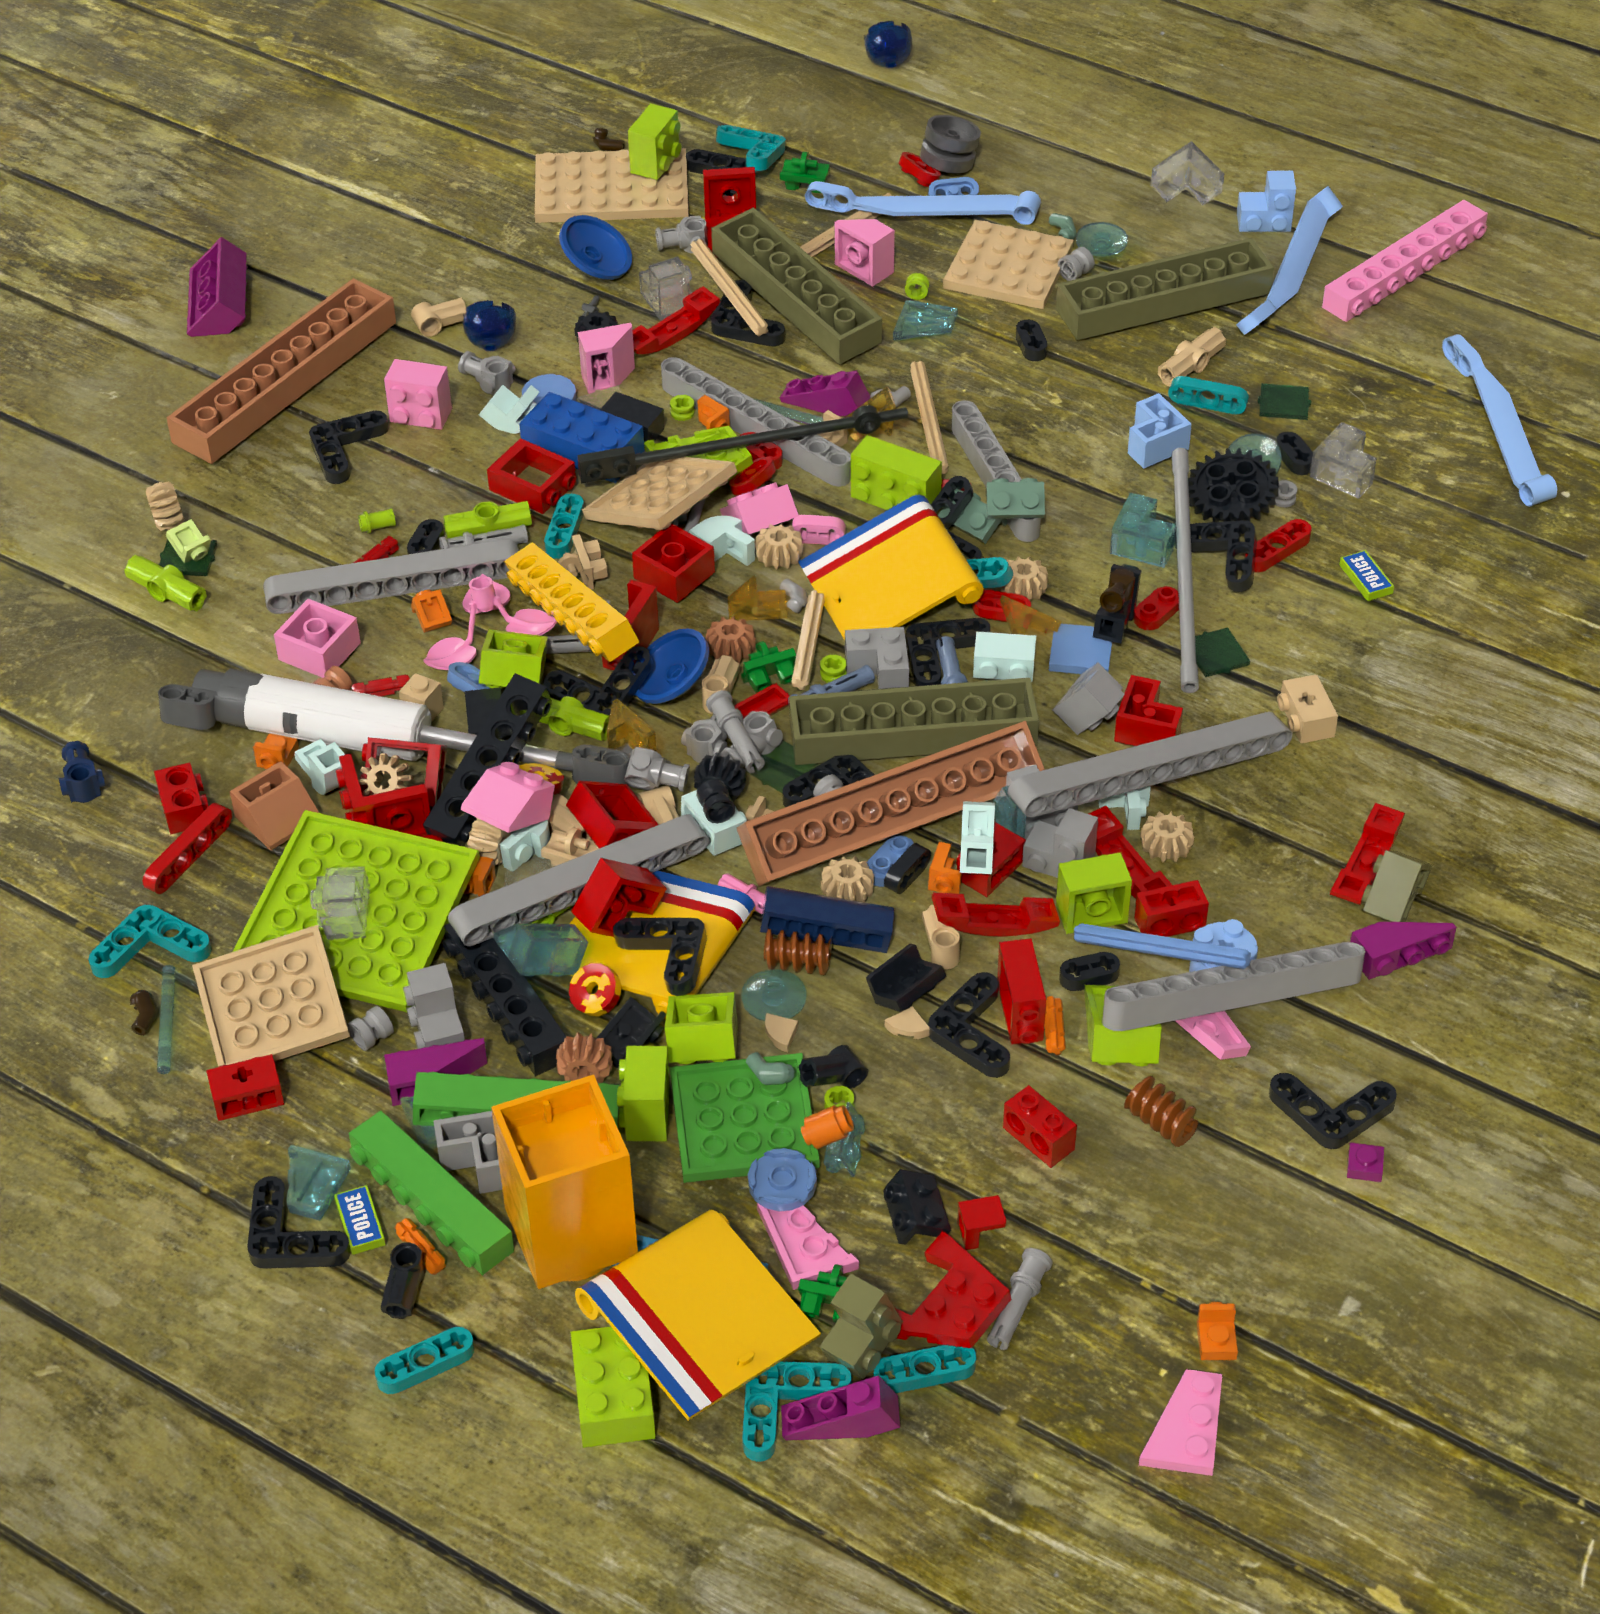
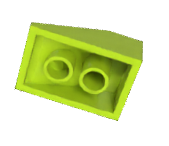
(1110, 1047)

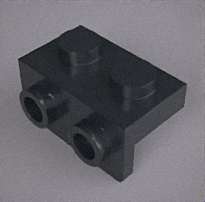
(903, 979)
(630, 1027)
(915, 1206)

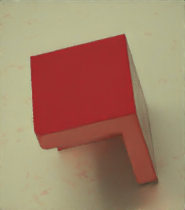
(979, 1216)

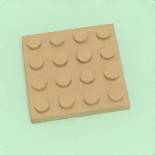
(1008, 264)
(660, 492)
(271, 999)

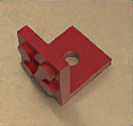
(721, 207)
(381, 807)

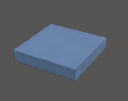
(1077, 650)

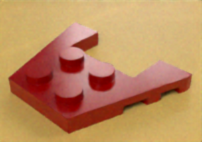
(960, 1304)

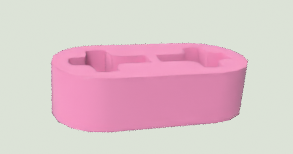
(819, 528)

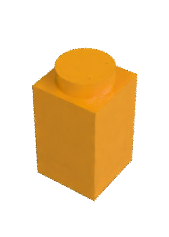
(566, 1181)

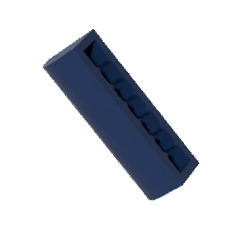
(847, 921)

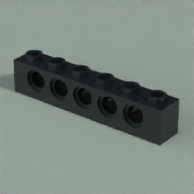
(518, 696)
(508, 1000)

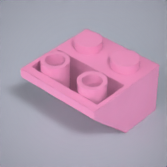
(606, 356)
(764, 507)

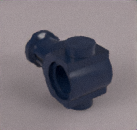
(80, 777)

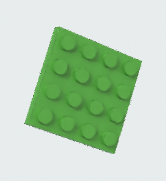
(733, 1118)

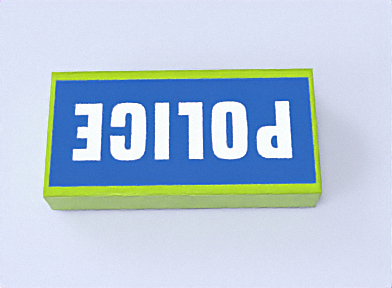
(1366, 575)
(359, 1220)

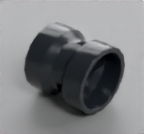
(715, 801)

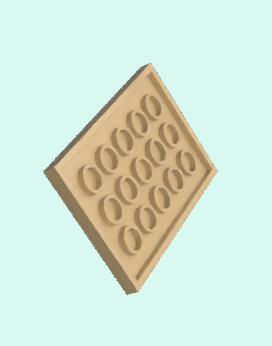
(604, 188)

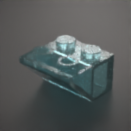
(543, 948)

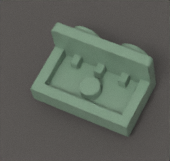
(1015, 499)
(974, 519)

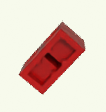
(180, 796)
(1171, 909)
(1039, 1126)

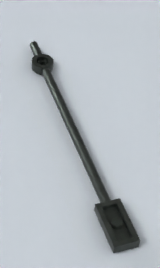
(623, 460)

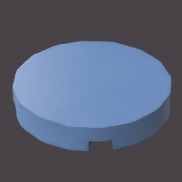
(551, 383)
(782, 1180)

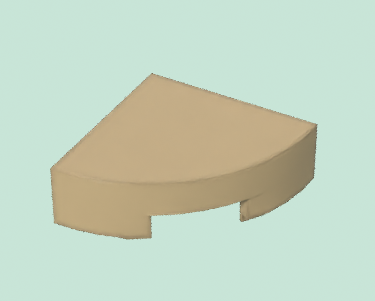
(908, 1024)
(780, 1031)

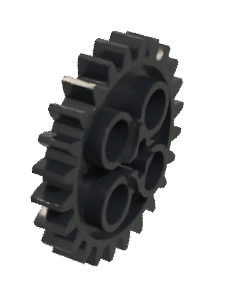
(1232, 486)

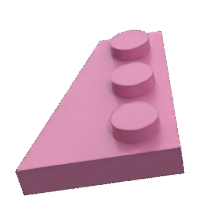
(1217, 1034)
(804, 1245)
(1188, 1427)

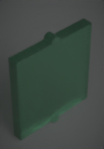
(1284, 401)
(192, 567)
(1219, 652)
(780, 767)

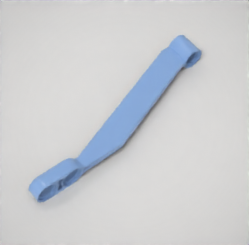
(1022, 207)
(1296, 258)
(1505, 423)

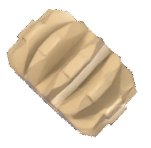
(164, 505)
(779, 546)
(1028, 578)
(384, 766)
(1167, 836)
(486, 840)
(847, 879)

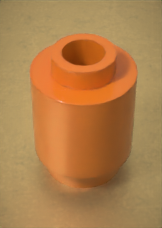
(827, 1126)

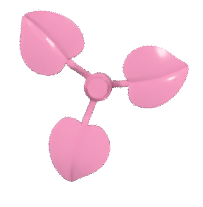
(483, 597)

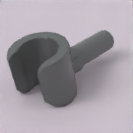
(591, 306)

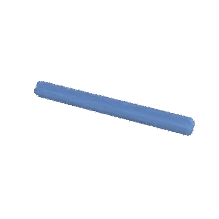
(1162, 946)

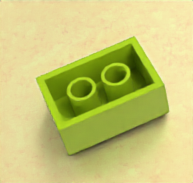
(890, 474)
(610, 1389)

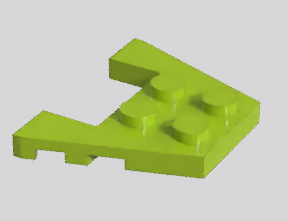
(740, 456)

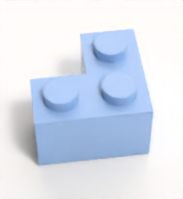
(1269, 209)
(1157, 431)

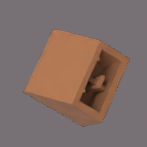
(271, 804)

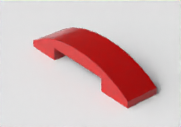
(677, 326)
(1377, 837)
(1111, 841)
(997, 920)

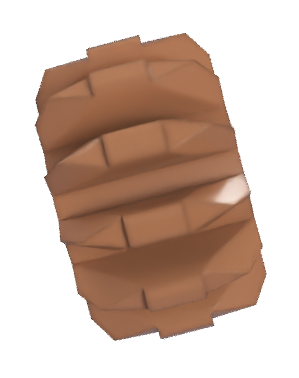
(731, 639)
(584, 1057)

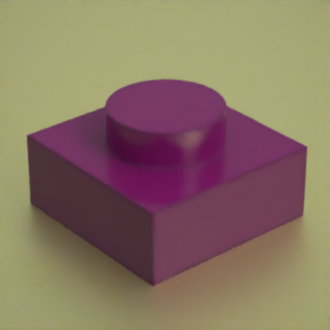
(1365, 1162)

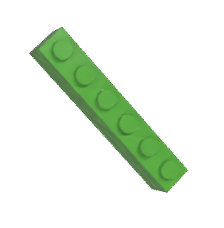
(458, 1095)
(431, 1193)

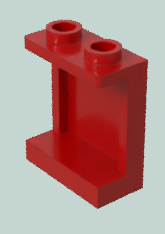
(641, 616)

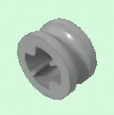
(1287, 494)

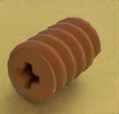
(797, 952)
(1161, 1112)

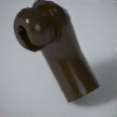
(605, 143)
(147, 1011)

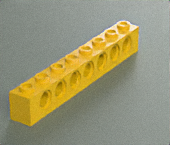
(571, 602)

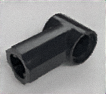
(837, 1067)
(403, 1281)

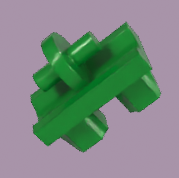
(803, 171)
(767, 663)
(815, 1294)

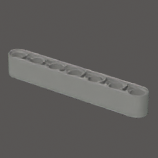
(989, 459)

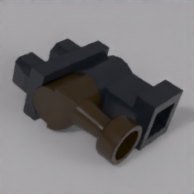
(1117, 603)

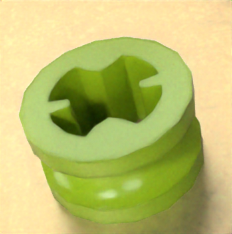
(912, 280)
(682, 407)
(832, 667)
(838, 1094)

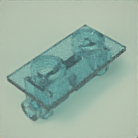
(846, 1151)

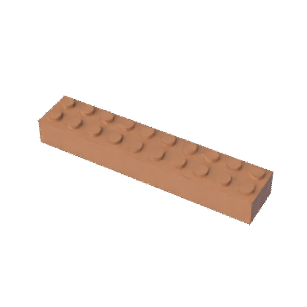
(281, 371)
(884, 804)

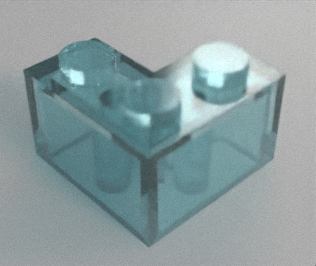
(1139, 533)

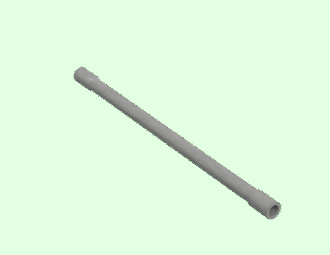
(1188, 668)

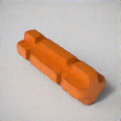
(1054, 1026)
(407, 1233)

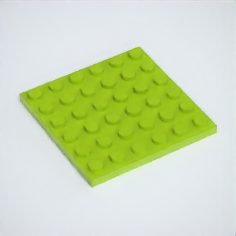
(410, 898)

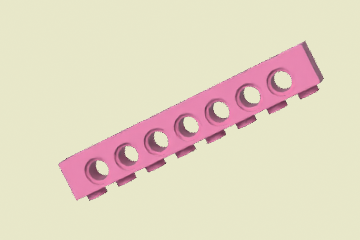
(1404, 260)

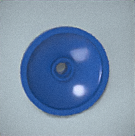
(595, 247)
(677, 665)

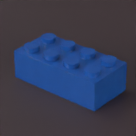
(578, 429)

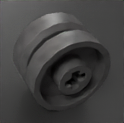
(950, 144)

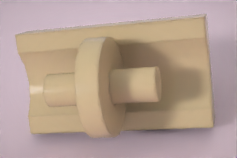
(582, 562)
(567, 846)

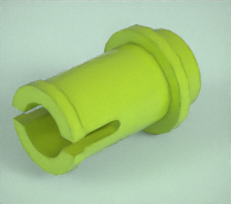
(376, 520)

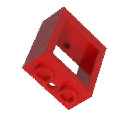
(504, 473)
(435, 762)
(592, 802)
(1021, 991)

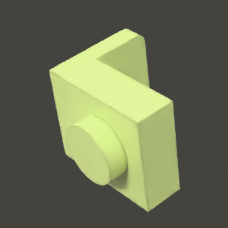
(188, 541)

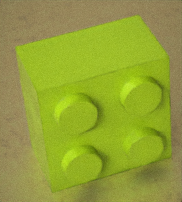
(654, 141)
(510, 654)
(1093, 892)
(701, 1028)
(644, 1093)

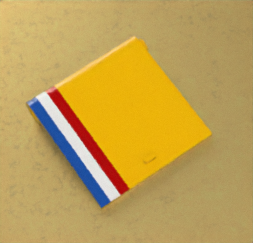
(891, 569)
(642, 971)
(697, 1311)

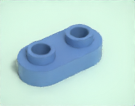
(954, 186)
(464, 677)
(887, 856)

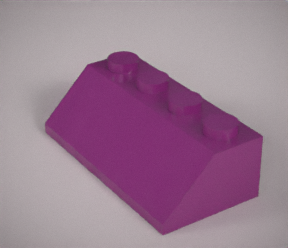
(217, 290)

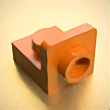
(712, 413)
(431, 610)
(275, 749)
(942, 873)
(1217, 1331)

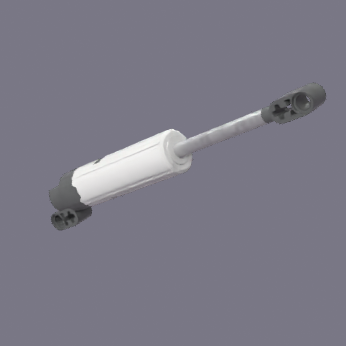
(348, 719)

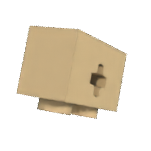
(1308, 709)

